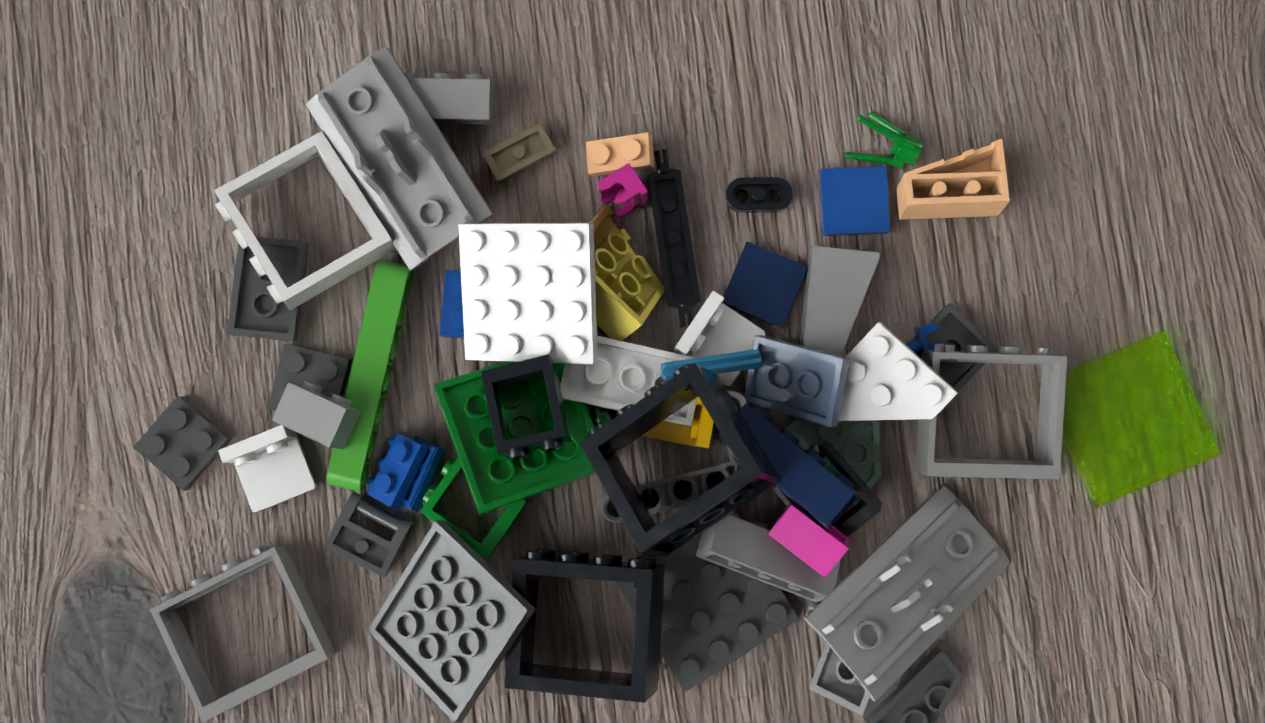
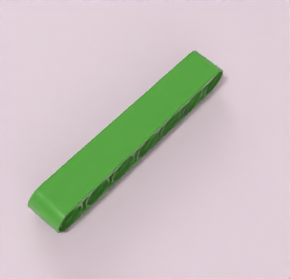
(372, 371)

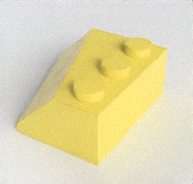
(623, 281)

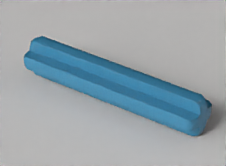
(717, 363)

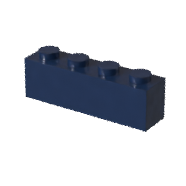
(802, 473)

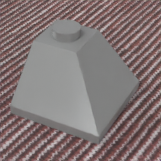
(838, 684)

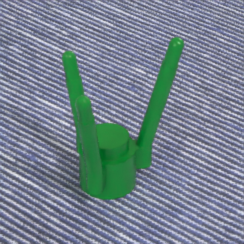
(904, 145)

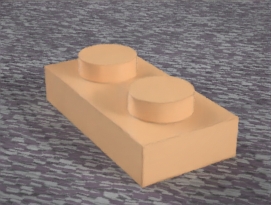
(611, 154)

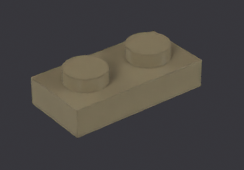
(519, 153)

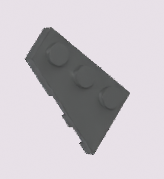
(921, 693)

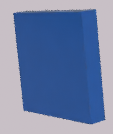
(854, 201)

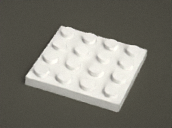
(528, 291)

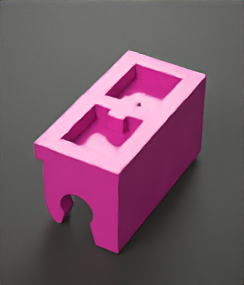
(621, 188)
(809, 539)

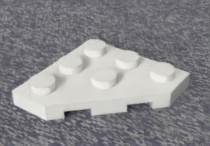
(891, 382)

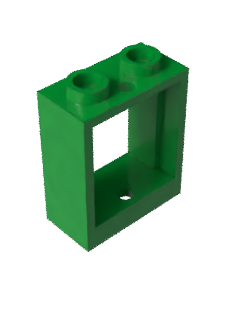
(497, 533)

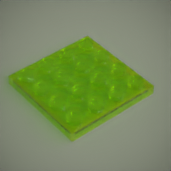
(1133, 420)

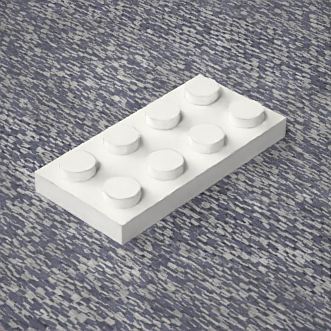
(621, 377)

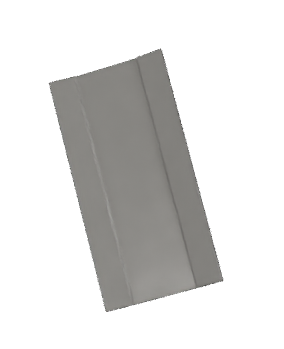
(398, 157)
(908, 591)

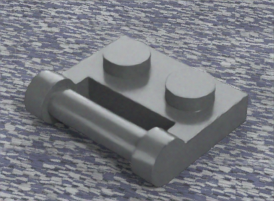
(363, 544)

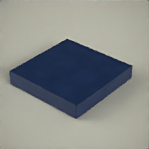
(764, 285)

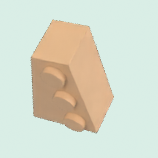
(958, 187)

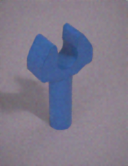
(920, 341)

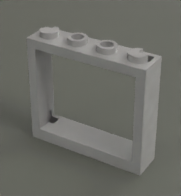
(1049, 425)
(186, 657)

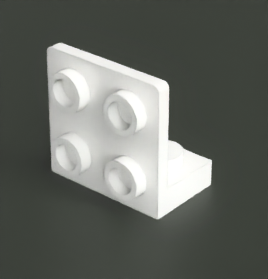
(718, 332)
(270, 467)

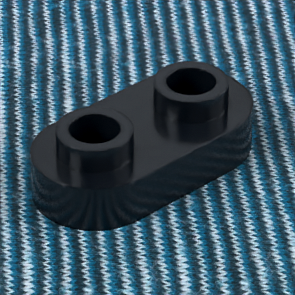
(758, 192)

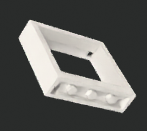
(330, 274)

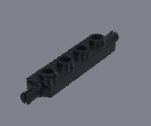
(673, 238)

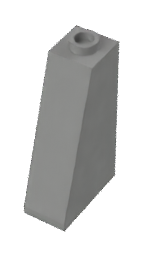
(833, 295)

